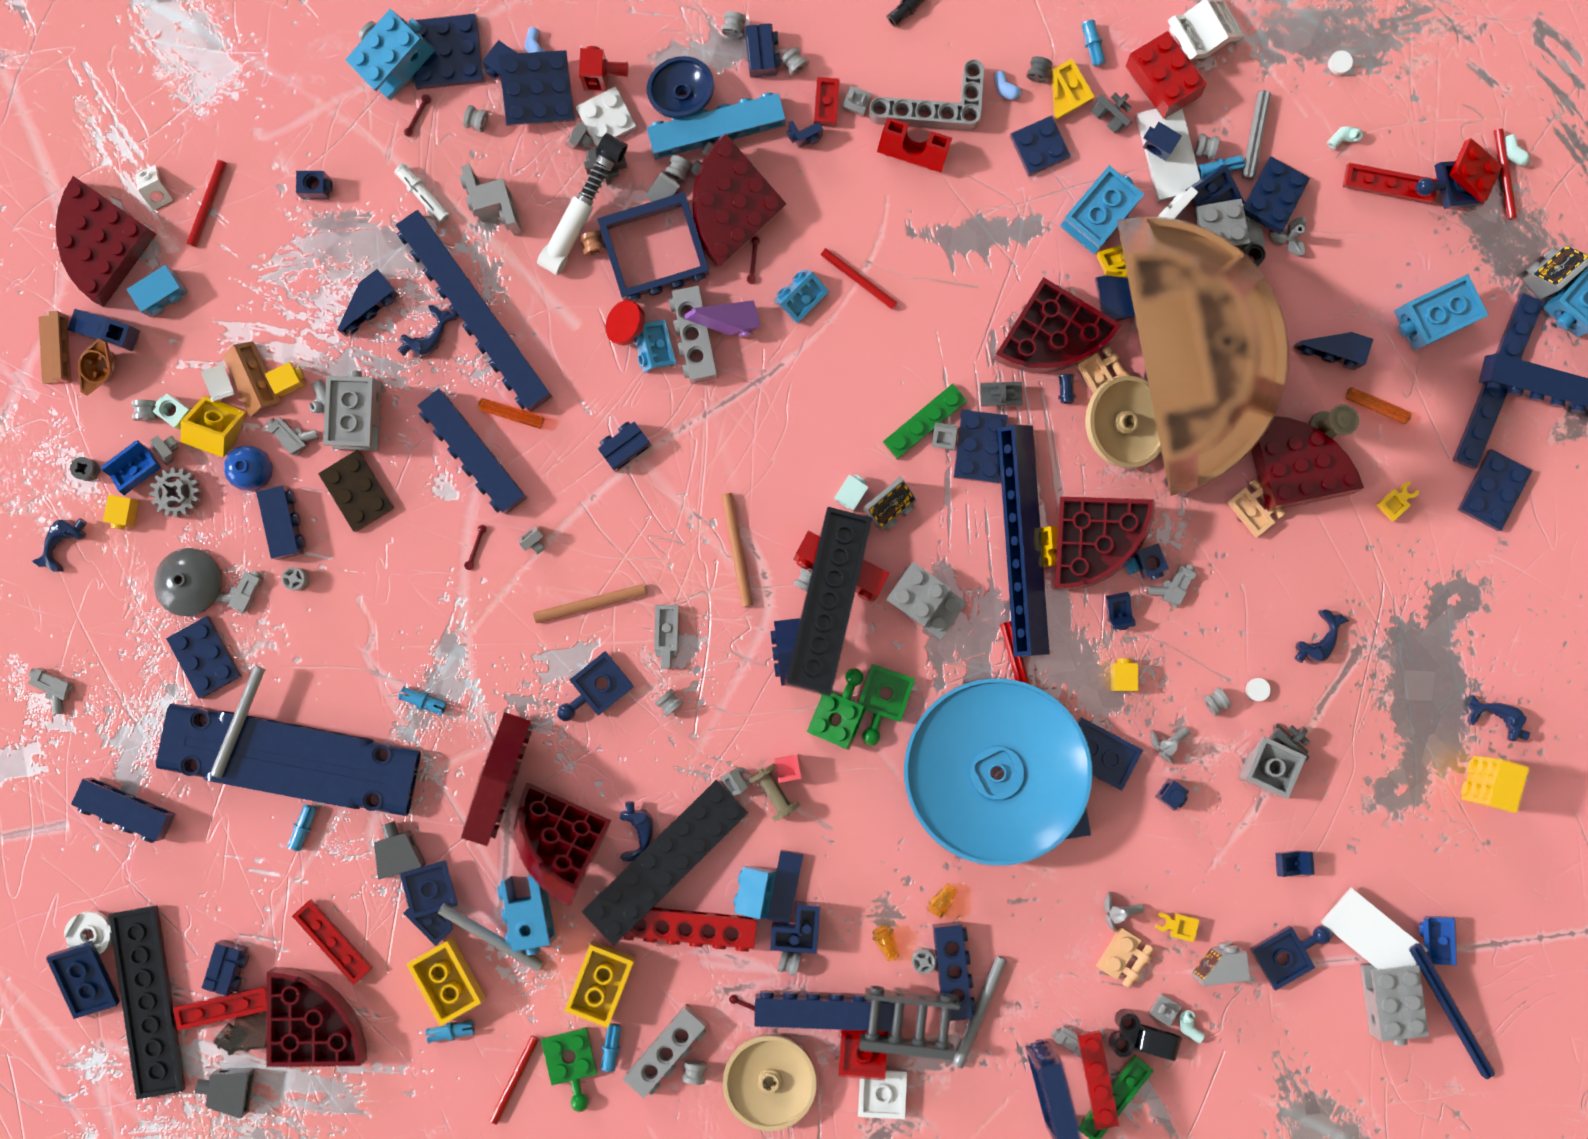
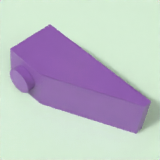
(729, 318)

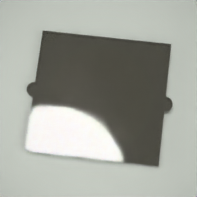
(248, 1033)

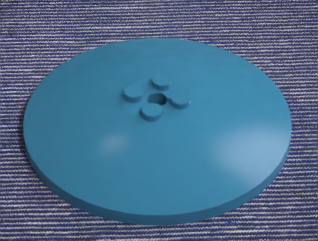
(1007, 728)

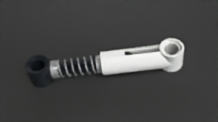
(555, 254)

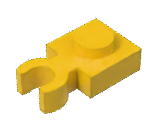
(1396, 502)
(1049, 539)
(1181, 926)

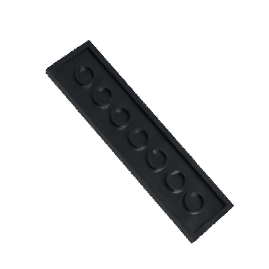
(828, 601)
(664, 863)
(146, 1002)

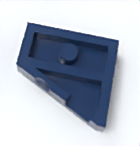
(1216, 188)
(432, 926)

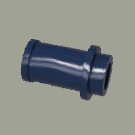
(1066, 389)

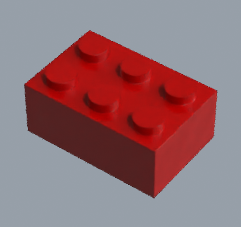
(1165, 74)

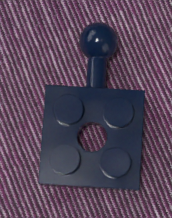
(1451, 193)
(585, 683)
(1298, 959)

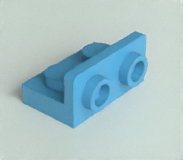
(801, 295)
(654, 346)

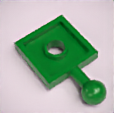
(891, 708)
(850, 712)
(563, 1071)

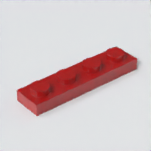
(1385, 182)
(332, 941)
(220, 1008)
(1097, 1080)

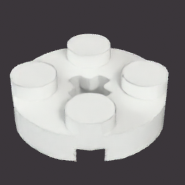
(85, 921)

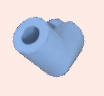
(531, 41)
(1004, 88)

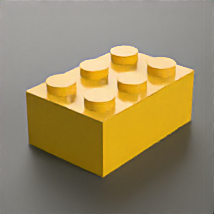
(1494, 783)
(446, 981)
(600, 983)

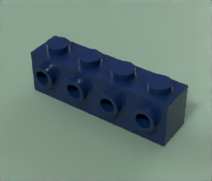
(122, 809)

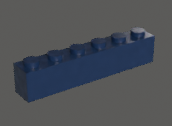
(1535, 381)
(472, 452)
(819, 1011)

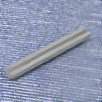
(1256, 134)

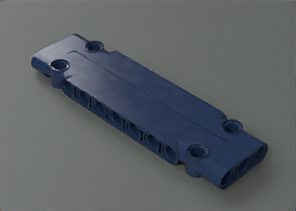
(290, 760)

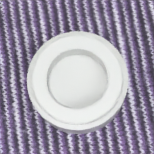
(1340, 62)
(1257, 689)

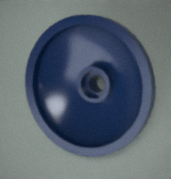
(680, 77)

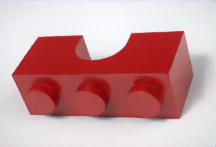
(897, 144)

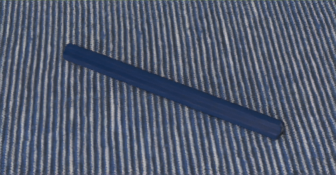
(1452, 1011)

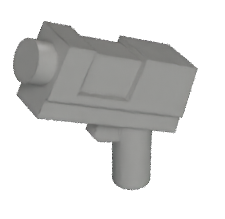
(290, 439)
(1176, 589)
(242, 596)
(56, 687)
(1068, 1038)

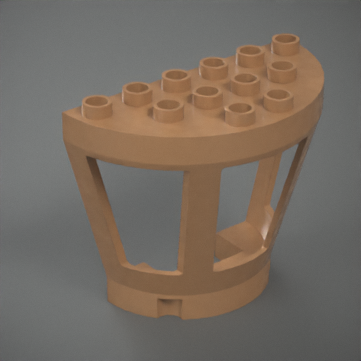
(1207, 344)

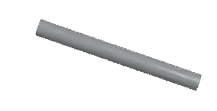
(237, 721)
(488, 936)
(978, 1015)

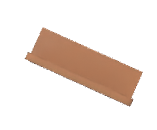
(54, 348)
(249, 377)

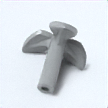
(1295, 229)
(1169, 746)
(1119, 914)

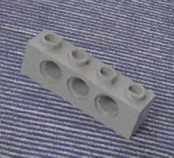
(705, 369)
(637, 1076)

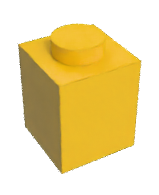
(286, 379)
(120, 511)
(1124, 675)

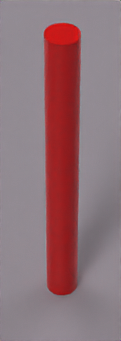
(1505, 174)
(206, 203)
(858, 278)
(513, 1081)

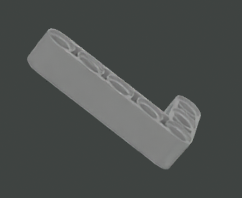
(936, 108)

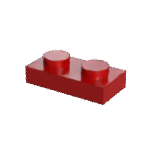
(826, 101)

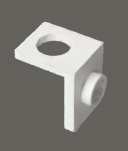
(148, 182)
(217, 382)

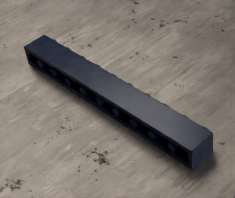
(473, 310)
(1023, 540)

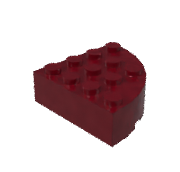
(730, 200)
(97, 241)
(1055, 332)
(1302, 465)
(1098, 537)
(497, 779)
(557, 840)
(309, 1023)

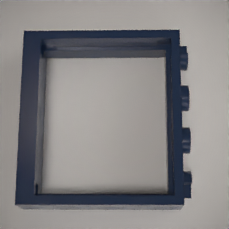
(643, 211)
(1052, 1091)

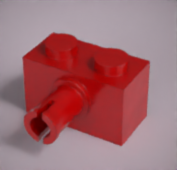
(595, 69)

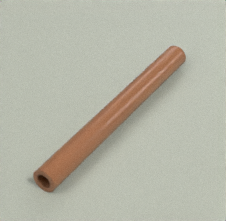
(737, 550)
(590, 603)

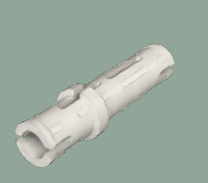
(415, 186)

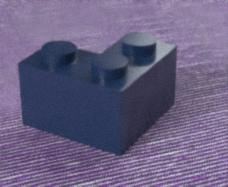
(784, 638)
(802, 935)

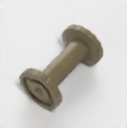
(1340, 420)
(774, 792)

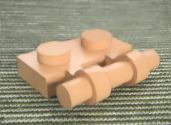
(1095, 370)
(1250, 511)
(1119, 953)

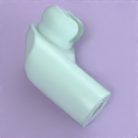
(1345, 134)
(1514, 152)
(1187, 1026)

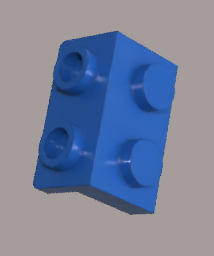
(131, 467)
(1440, 939)

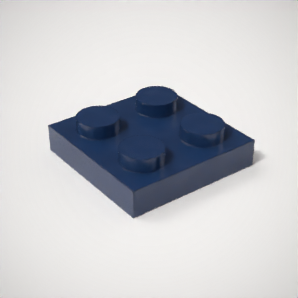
(1040, 145)
(428, 889)

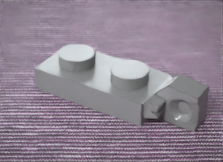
(666, 633)

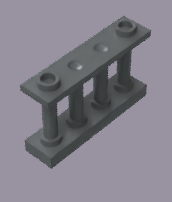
(917, 1045)

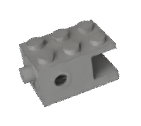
(352, 412)
(1394, 1003)

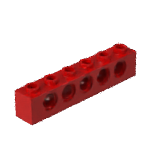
(698, 920)

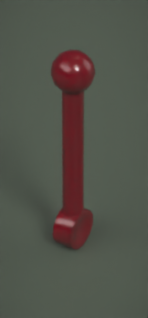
(426, 99)
(751, 278)
(469, 564)
(734, 999)

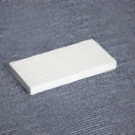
(1180, 168)
(1370, 932)

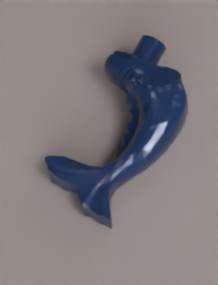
(426, 345)
(59, 530)
(1323, 649)
(1511, 716)
(643, 823)

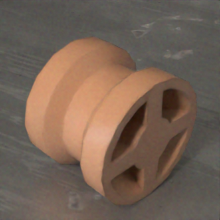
(592, 243)

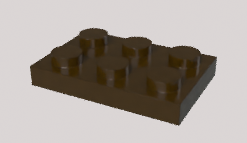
(356, 491)

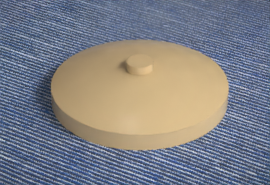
(1123, 423)
(769, 1082)

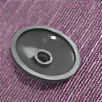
(199, 582)

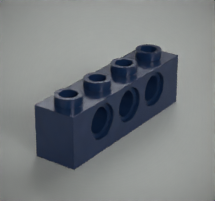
(943, 935)

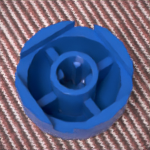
(248, 468)

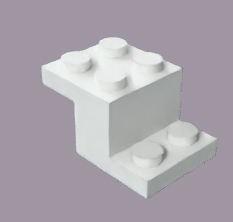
(1205, 29)

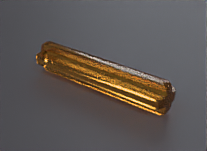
(1378, 405)
(511, 413)

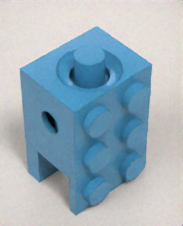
(390, 54)
(1097, 212)
(1570, 305)
(1440, 312)
(527, 917)

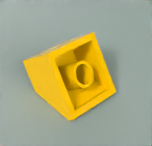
(212, 426)

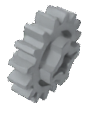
(182, 487)

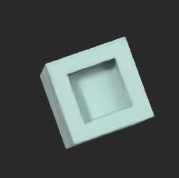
(163, 406)
(851, 492)

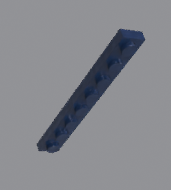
(1491, 401)

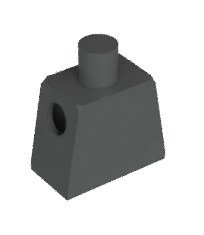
(396, 852)
(228, 1090)

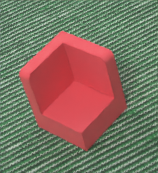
(787, 768)

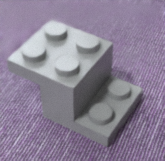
(490, 200)
(1230, 222)
(926, 600)

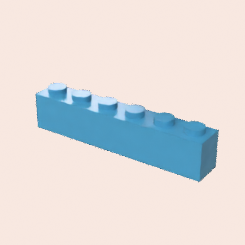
(706, 126)

